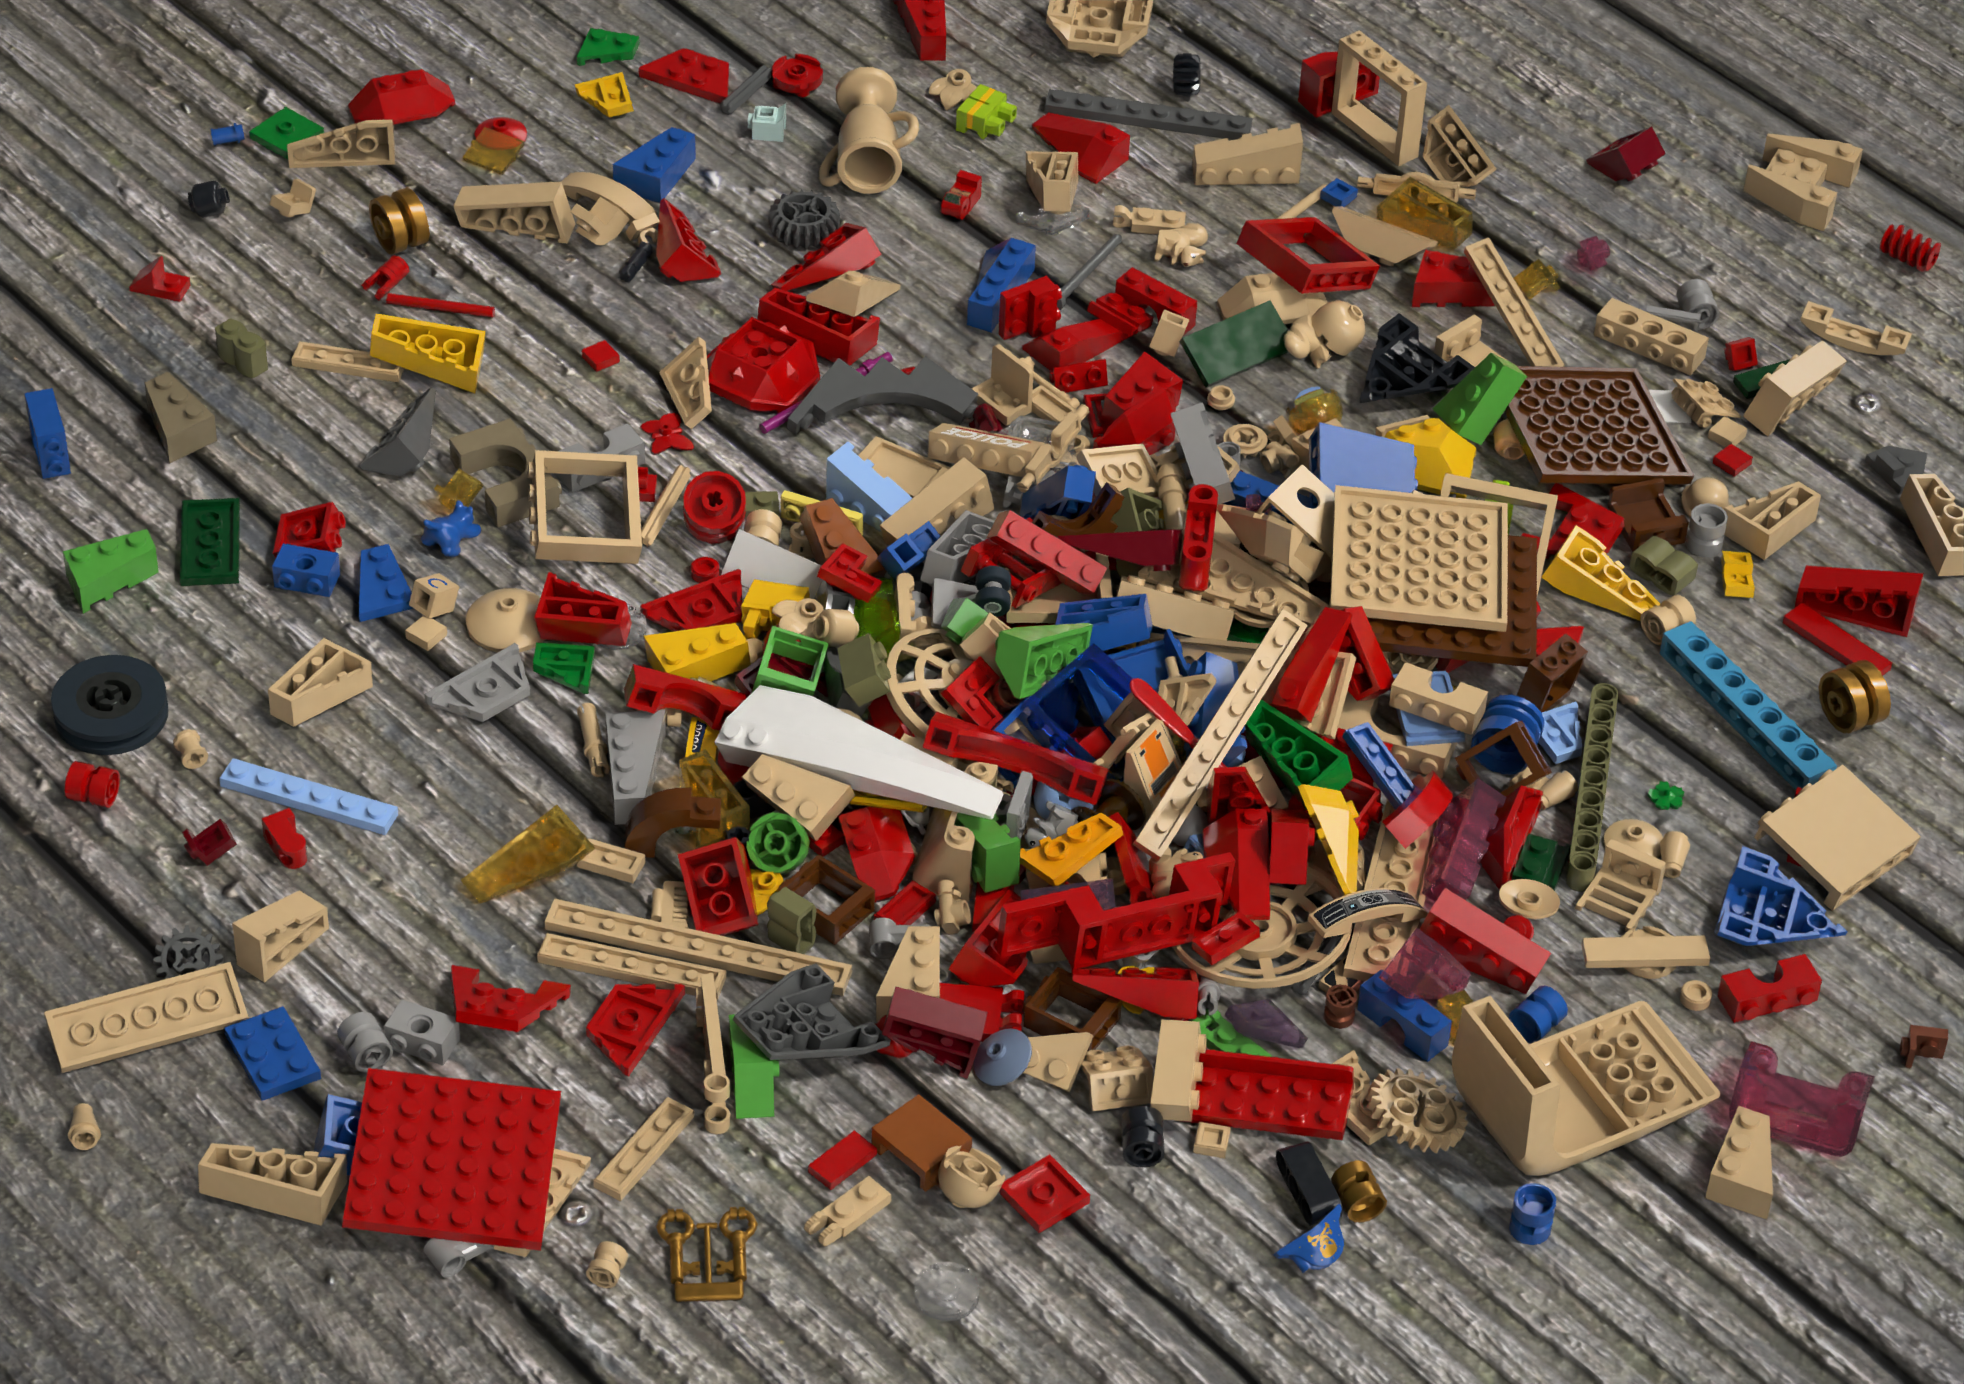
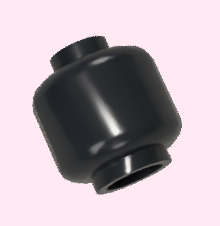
(208, 199)

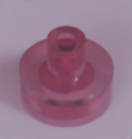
(1253, 503)

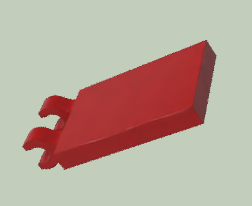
(1133, 864)
(989, 1000)

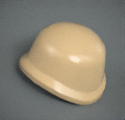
(1704, 491)

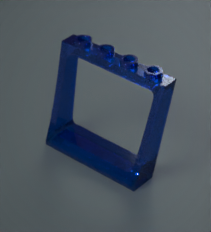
(1101, 666)

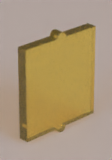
(493, 151)

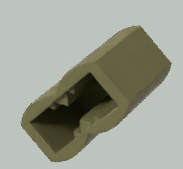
(241, 348)
(1663, 565)
(791, 921)

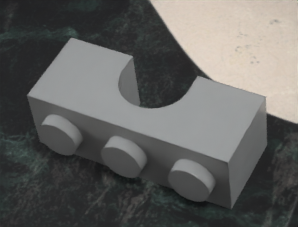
(617, 441)

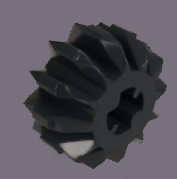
(1186, 74)

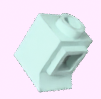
(768, 123)

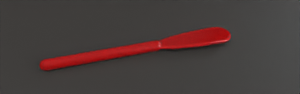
(1162, 711)

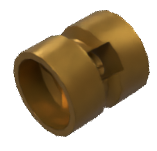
(1358, 1191)

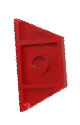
(690, 73)
(699, 606)
(631, 1021)

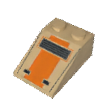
(1151, 765)

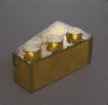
(708, 780)

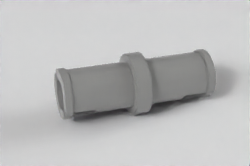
(1208, 995)

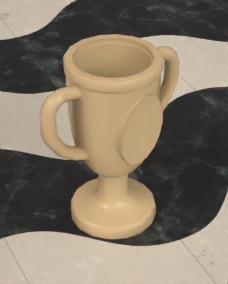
(868, 138)

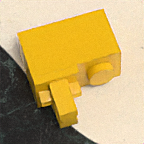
(761, 599)

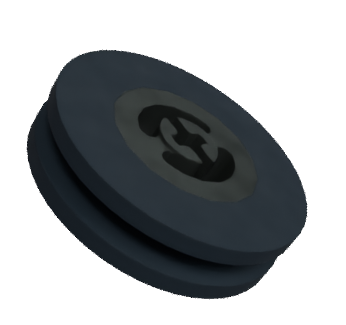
(114, 725)

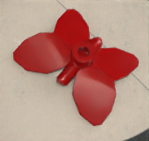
(667, 433)

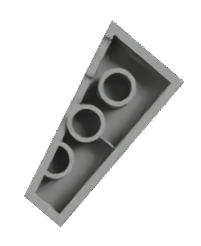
(633, 757)

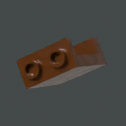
(1647, 513)

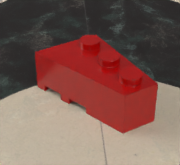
(1448, 280)
(1138, 383)
(581, 615)
(1289, 841)

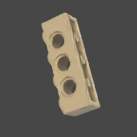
(1651, 336)

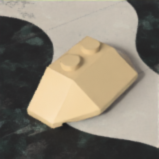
(1454, 151)
(1380, 238)
(1264, 287)

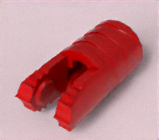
(387, 276)

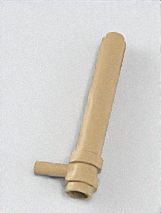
(1173, 496)

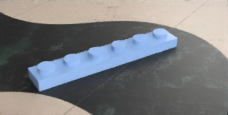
(309, 796)

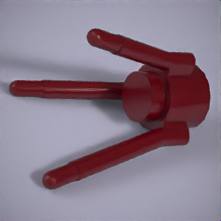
(985, 419)

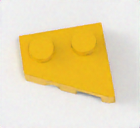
(607, 94)

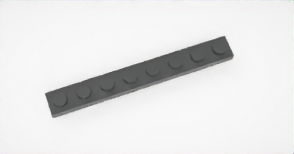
(1147, 115)

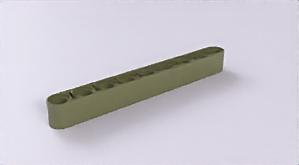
(1592, 787)

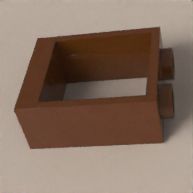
(1553, 674)
(1524, 744)
(858, 897)
(1060, 983)

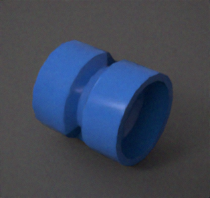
(1539, 1013)
(1532, 1214)

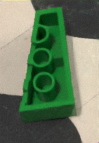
(1295, 752)

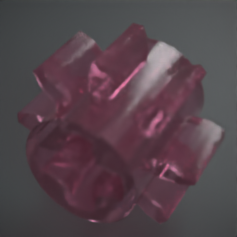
(1593, 253)

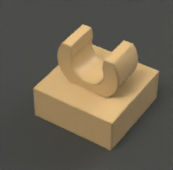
(642, 227)
(1284, 433)

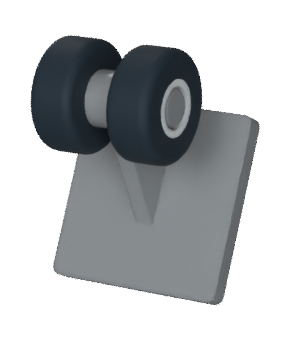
(989, 593)

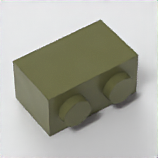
(864, 669)

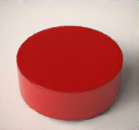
(704, 569)

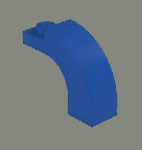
(908, 551)

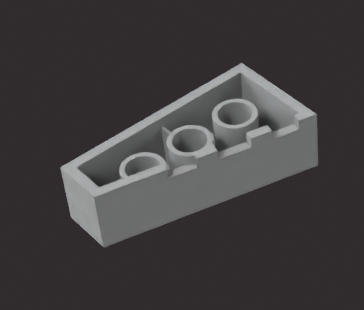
(951, 549)

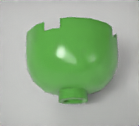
(778, 843)

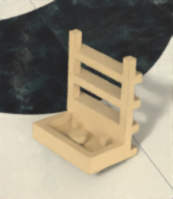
(1127, 725)
(1629, 874)

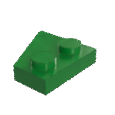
(607, 46)
(565, 664)

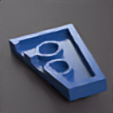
(381, 584)

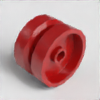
(714, 507)

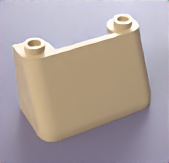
(948, 847)

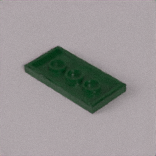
(1236, 344)
(210, 542)

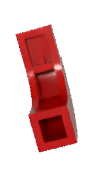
(1419, 809)

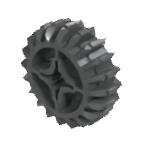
(803, 218)

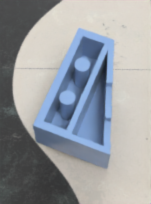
(860, 488)

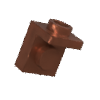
(1924, 1042)

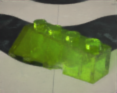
(879, 616)

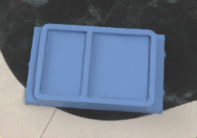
(1426, 732)

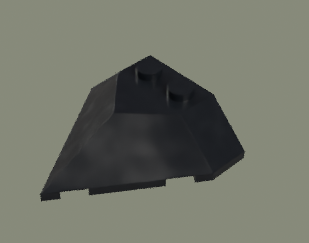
(1406, 366)

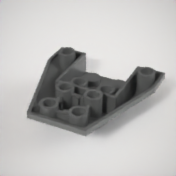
(801, 1022)

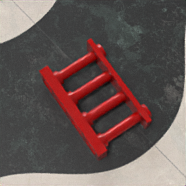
(990, 554)

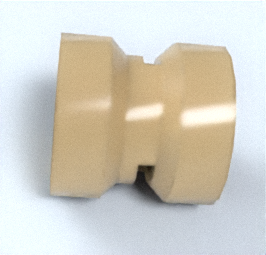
(604, 1269)

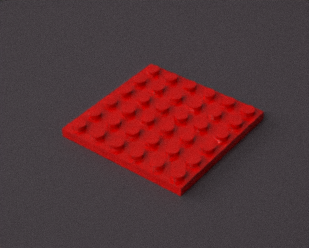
(452, 1159)

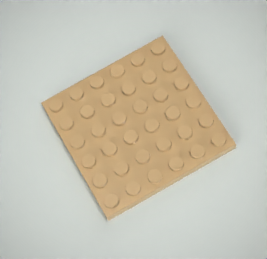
(1420, 558)

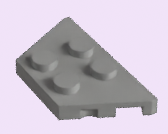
(484, 687)

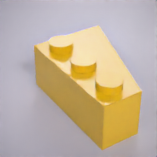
(699, 652)

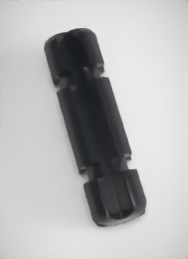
(635, 261)

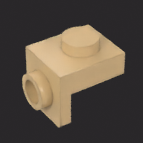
(297, 201)

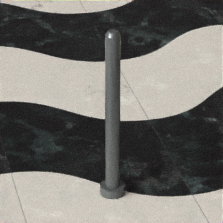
(1088, 268)

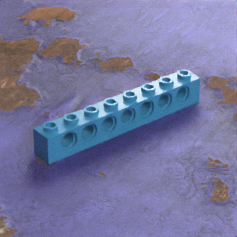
(1744, 706)

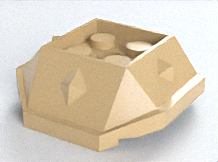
(1099, 25)

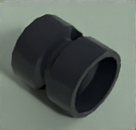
(1142, 1136)

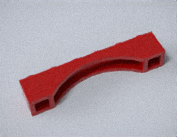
(975, 743)

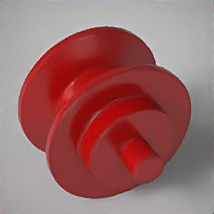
(1521, 925)

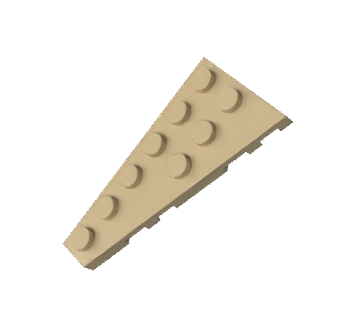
(1245, 584)

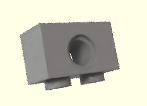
(422, 1032)

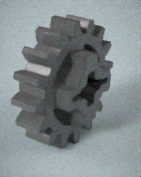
(179, 950)

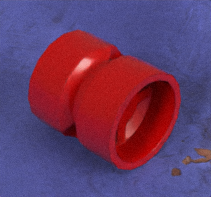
(87, 783)

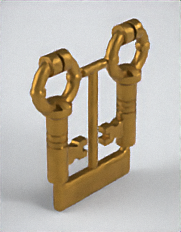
(678, 1269)

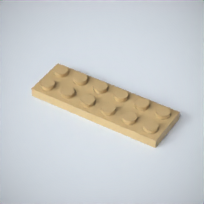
(145, 1017)

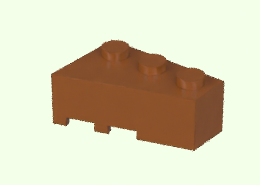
(828, 528)

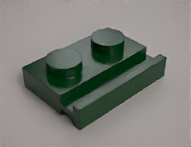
(1541, 861)

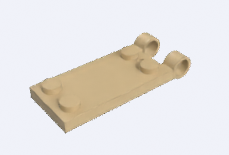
(716, 1082)

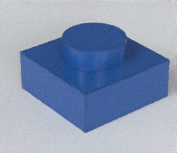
(1339, 193)

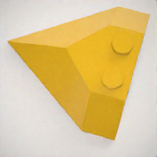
(1437, 452)

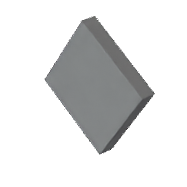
(1020, 805)

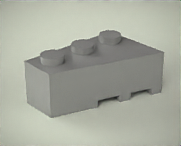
(1200, 451)

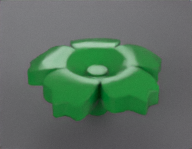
(1666, 796)

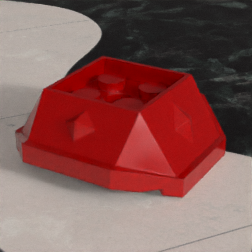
(763, 367)

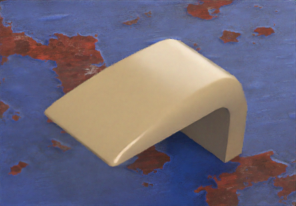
(1577, 1088)

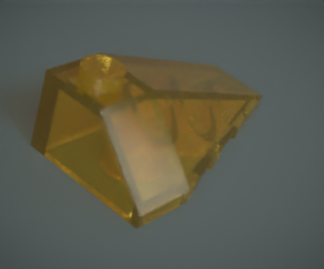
(536, 853)

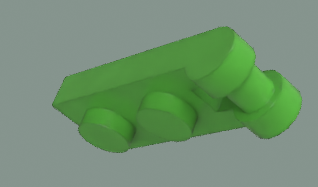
(1225, 1037)

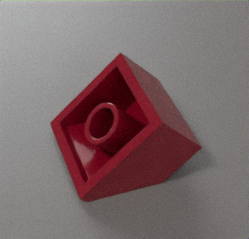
(1628, 155)

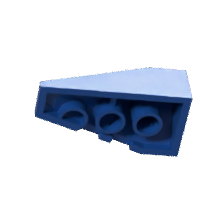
(338, 1128)

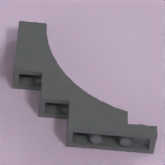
(847, 389)

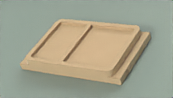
(903, 466)

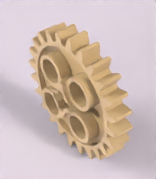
(1396, 1105)

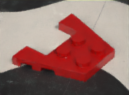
(1585, 514)
(497, 1007)

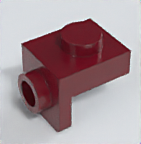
(209, 843)

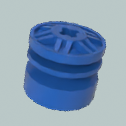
(1500, 714)

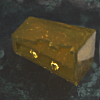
(1427, 214)

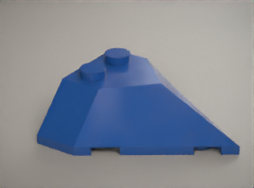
(1769, 907)

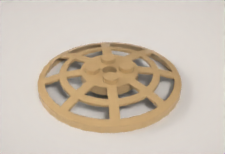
(949, 672)
(1277, 940)

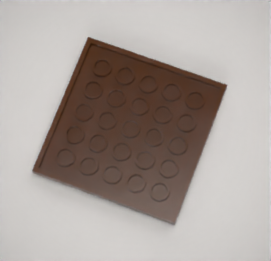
(1594, 427)
(1511, 647)

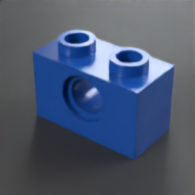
(306, 570)

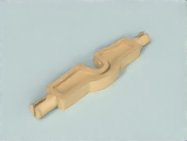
(1386, 184)
(1050, 455)

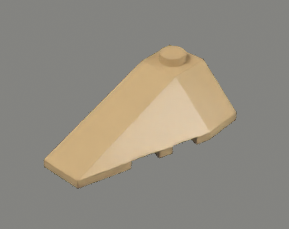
(353, 145)
(853, 293)

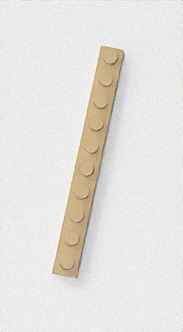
(1219, 735)
(687, 944)

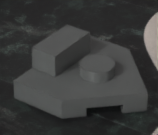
(1896, 464)

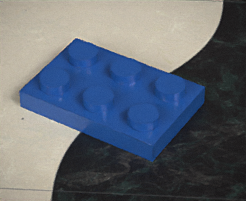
(272, 1053)

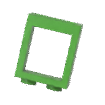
(807, 651)

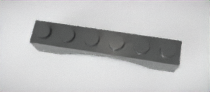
(836, 598)

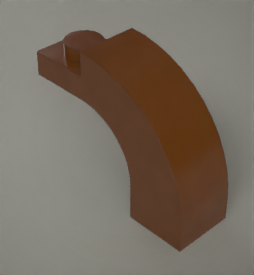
(1093, 521)
(667, 811)

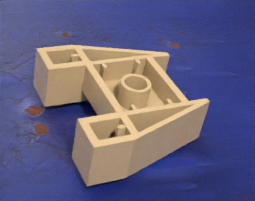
(1796, 176)

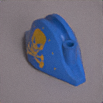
(1318, 1246)

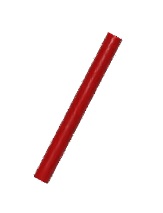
(440, 305)

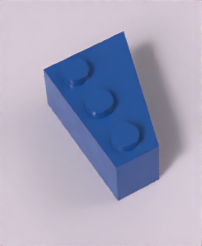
(657, 164)
(1114, 619)

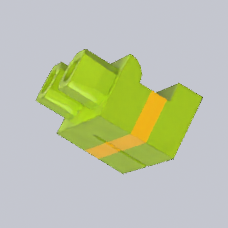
(985, 112)

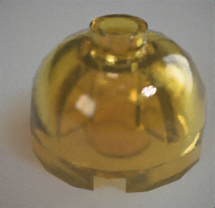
(1314, 408)

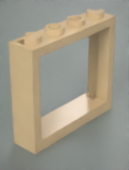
(1397, 145)
(1509, 495)
(585, 548)

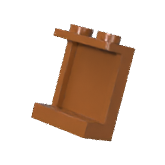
(919, 1138)

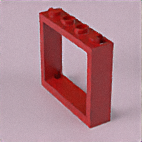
(1348, 267)

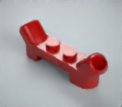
(1198, 538)

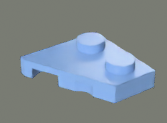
(1562, 733)

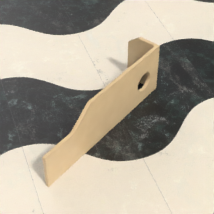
(1314, 523)

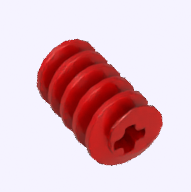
(1910, 249)

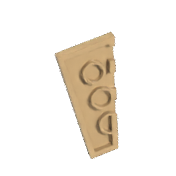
(565, 1174)

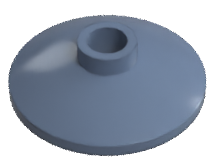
(1002, 1057)

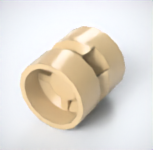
(764, 525)
(1666, 616)

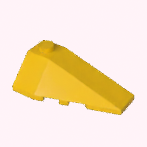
(1591, 575)
(1336, 830)

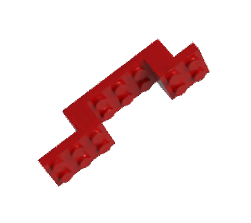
(1099, 936)

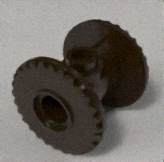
(1116, 798)

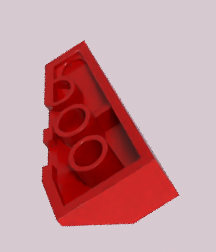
(1247, 838)

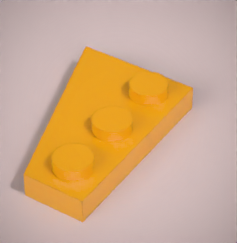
(1063, 856)

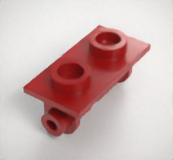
(1080, 376)

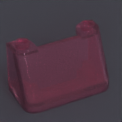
(1799, 1109)

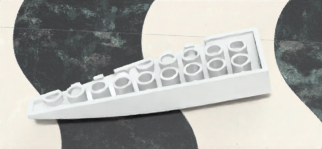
(843, 748)

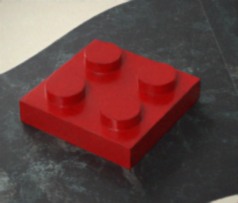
(1044, 1193)

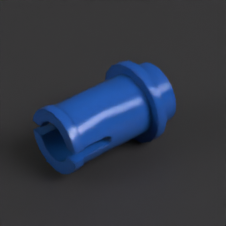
(227, 134)

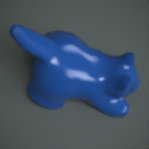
(450, 529)

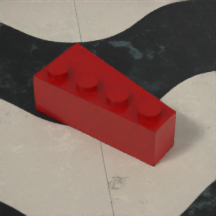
(832, 332)
(1862, 596)

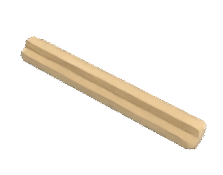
(664, 504)

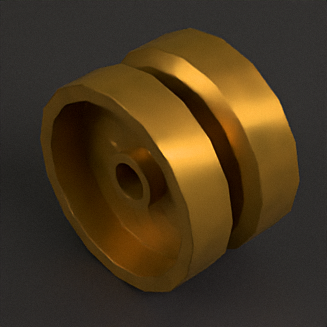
(399, 220)
(1854, 696)

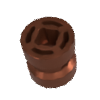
(1002, 697)
(1340, 1006)

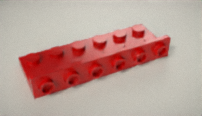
(1274, 1094)

